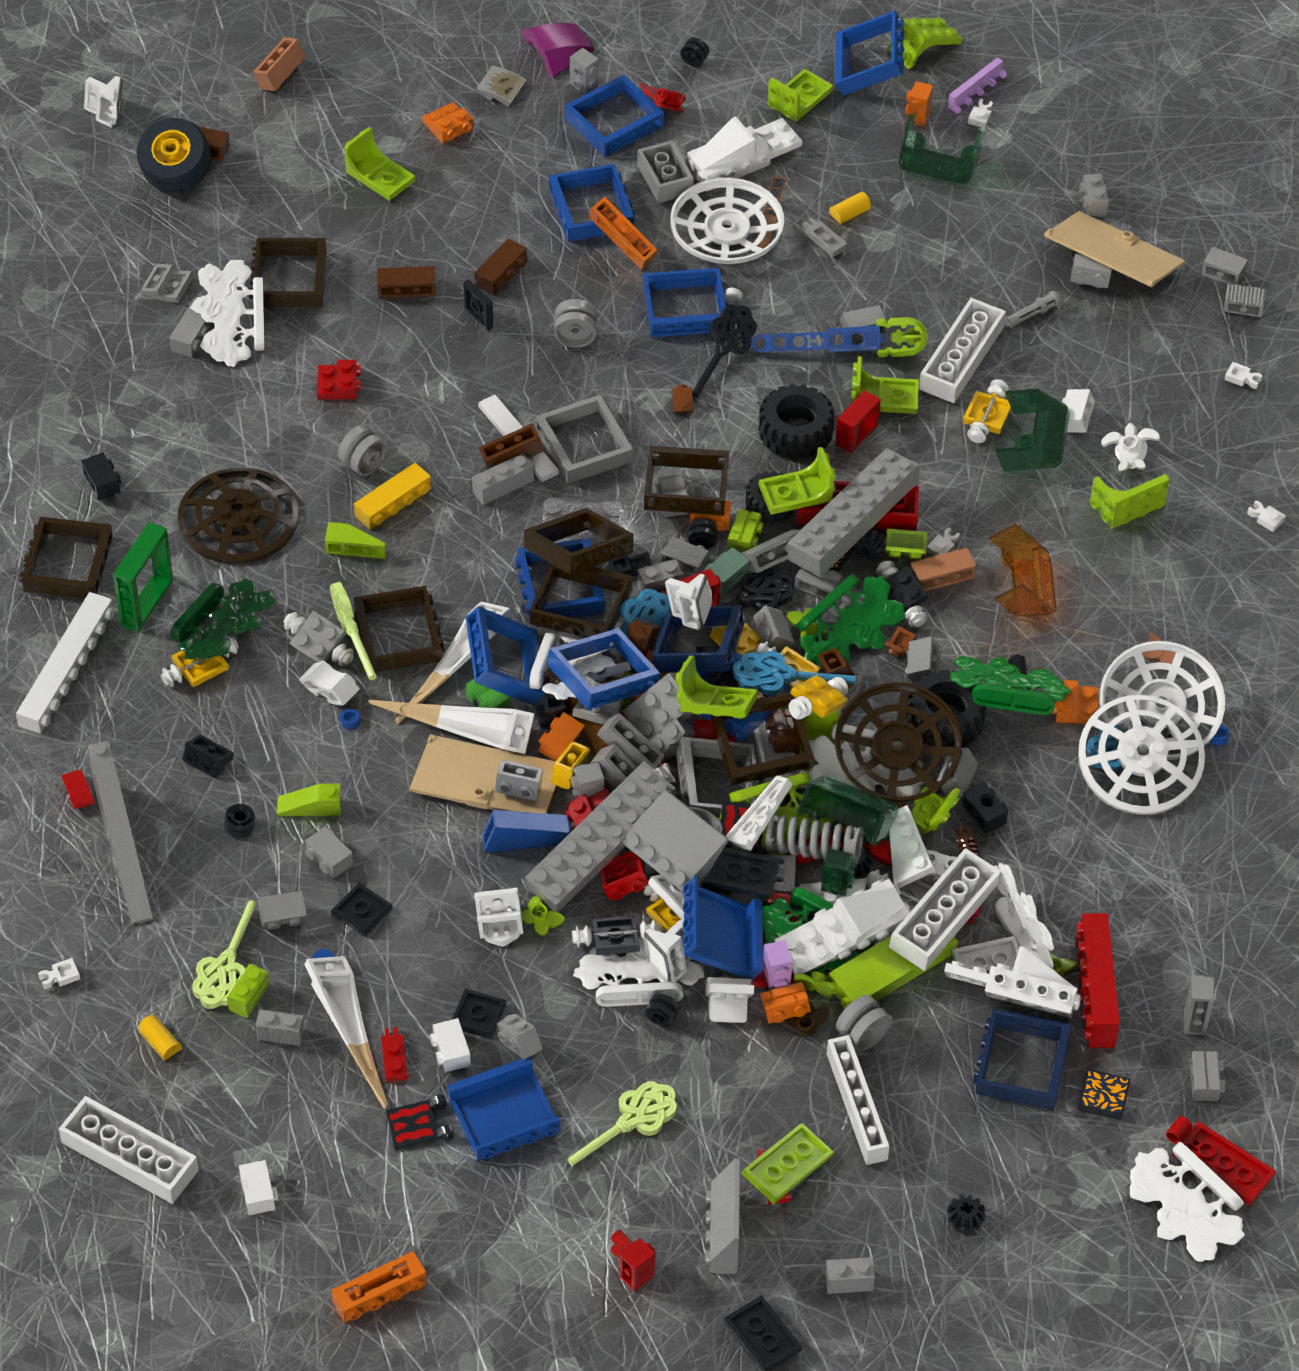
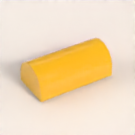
(850, 207)
(159, 1037)

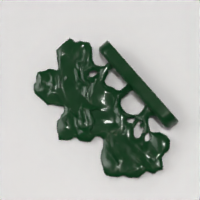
(231, 617)

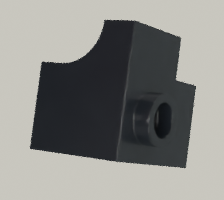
(550, 709)

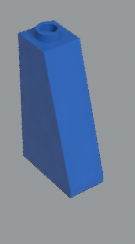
(523, 830)

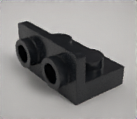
(206, 755)

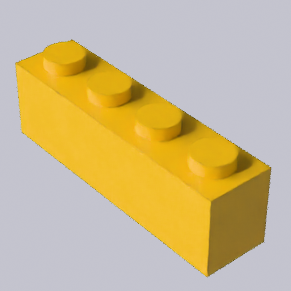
(392, 496)

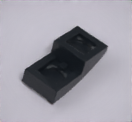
(630, 565)

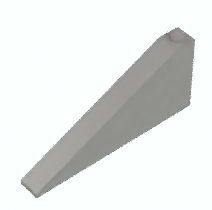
(119, 831)

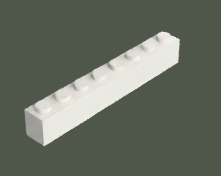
(65, 662)

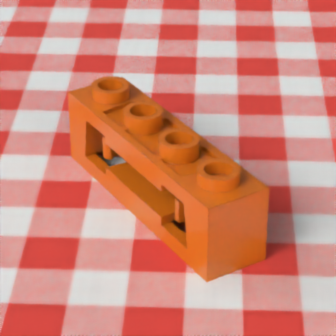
(622, 233)
(379, 1287)

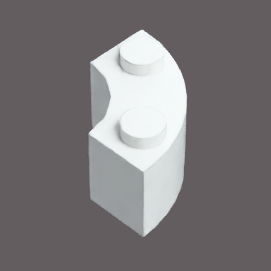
(329, 683)

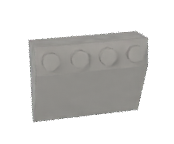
(675, 841)
(723, 1221)

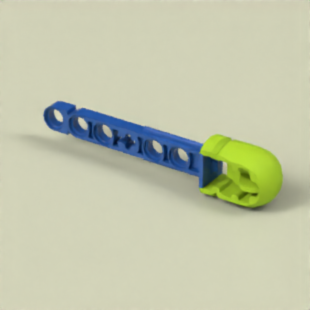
(871, 338)

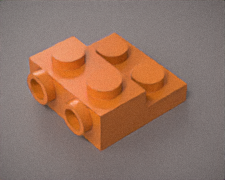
(448, 122)
(1078, 705)

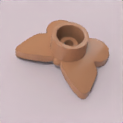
(1158, 655)

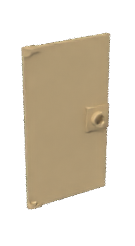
(1114, 248)
(469, 775)

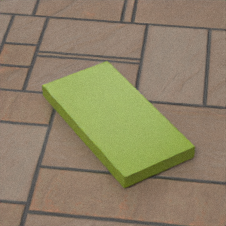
(787, 1163)

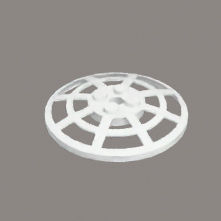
(727, 216)
(1166, 690)
(1137, 764)

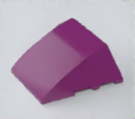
(556, 44)

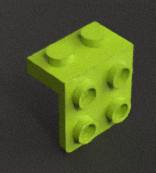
(906, 543)
(933, 810)

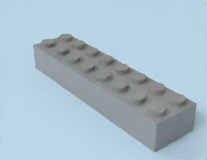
(853, 512)
(595, 839)

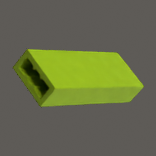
(878, 972)

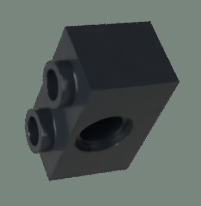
(985, 807)

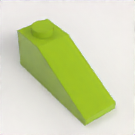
(350, 541)
(311, 801)

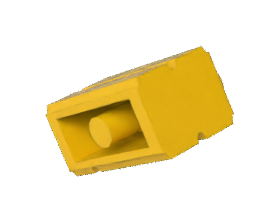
(563, 768)

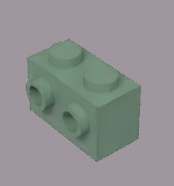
(730, 568)

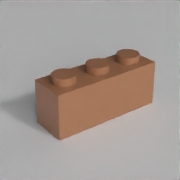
(279, 64)
(944, 569)

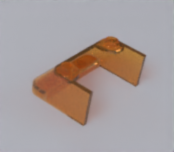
(1031, 573)

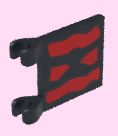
(730, 814)
(415, 1123)

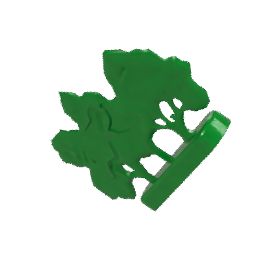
(857, 623)
(1004, 685)
(777, 923)

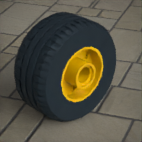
(173, 154)

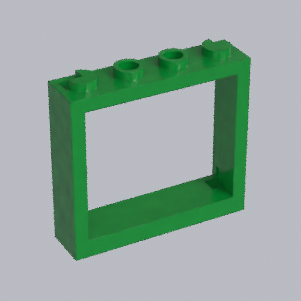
(136, 609)

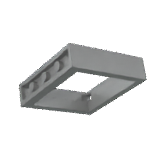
(591, 466)
(708, 748)

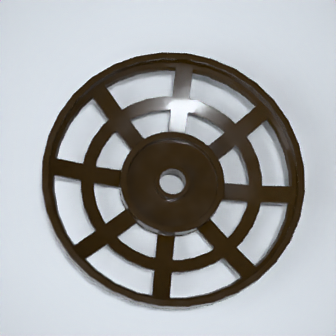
(240, 520)
(902, 732)

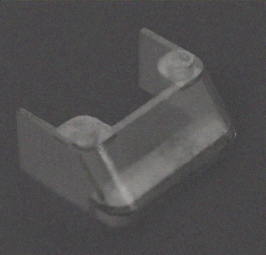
(558, 507)

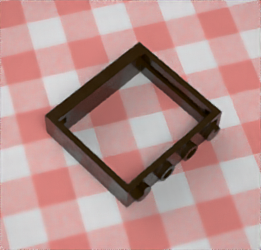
(291, 246)
(686, 458)
(541, 541)
(592, 576)
(60, 586)
(397, 599)
(769, 768)

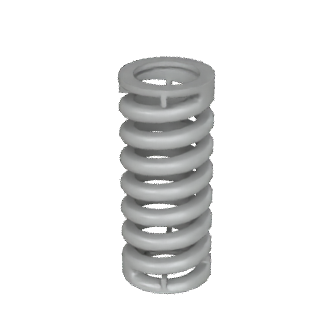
(776, 842)

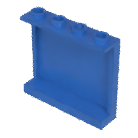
(722, 931)
(502, 1109)

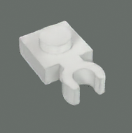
(980, 115)
(1241, 374)
(1268, 517)
(944, 544)
(62, 972)

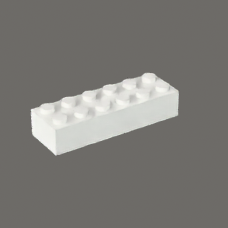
(962, 350)
(944, 909)
(128, 1149)

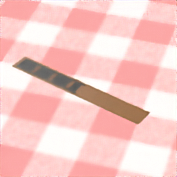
(776, 189)

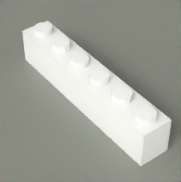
(857, 1100)

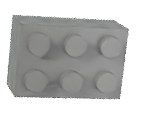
(664, 170)
(656, 707)

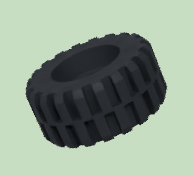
(796, 402)
(970, 720)

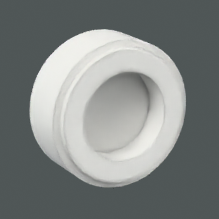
(733, 296)

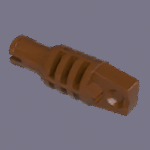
(966, 840)

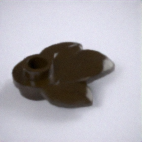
(812, 1019)

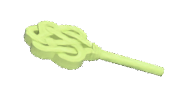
(345, 616)
(211, 970)
(646, 1118)

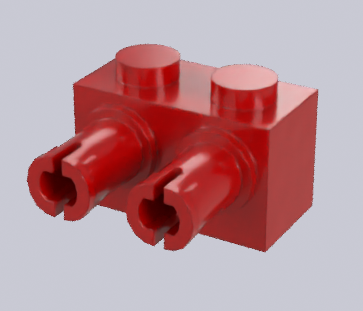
(635, 1260)

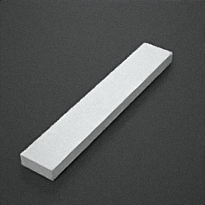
(506, 424)

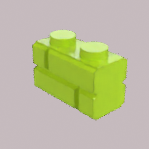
(745, 531)
(248, 990)

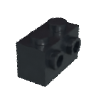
(101, 476)

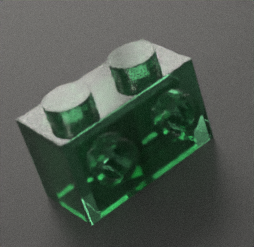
(838, 872)

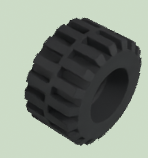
(756, 503)

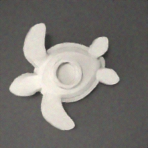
(1132, 447)

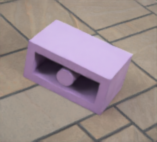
(777, 965)

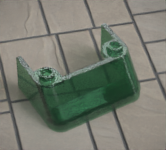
(918, 160)
(1046, 444)
(849, 806)

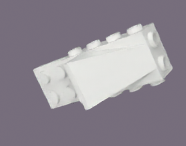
(741, 150)
(846, 927)
(1027, 973)

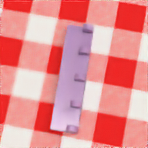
(975, 85)

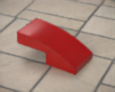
(77, 789)

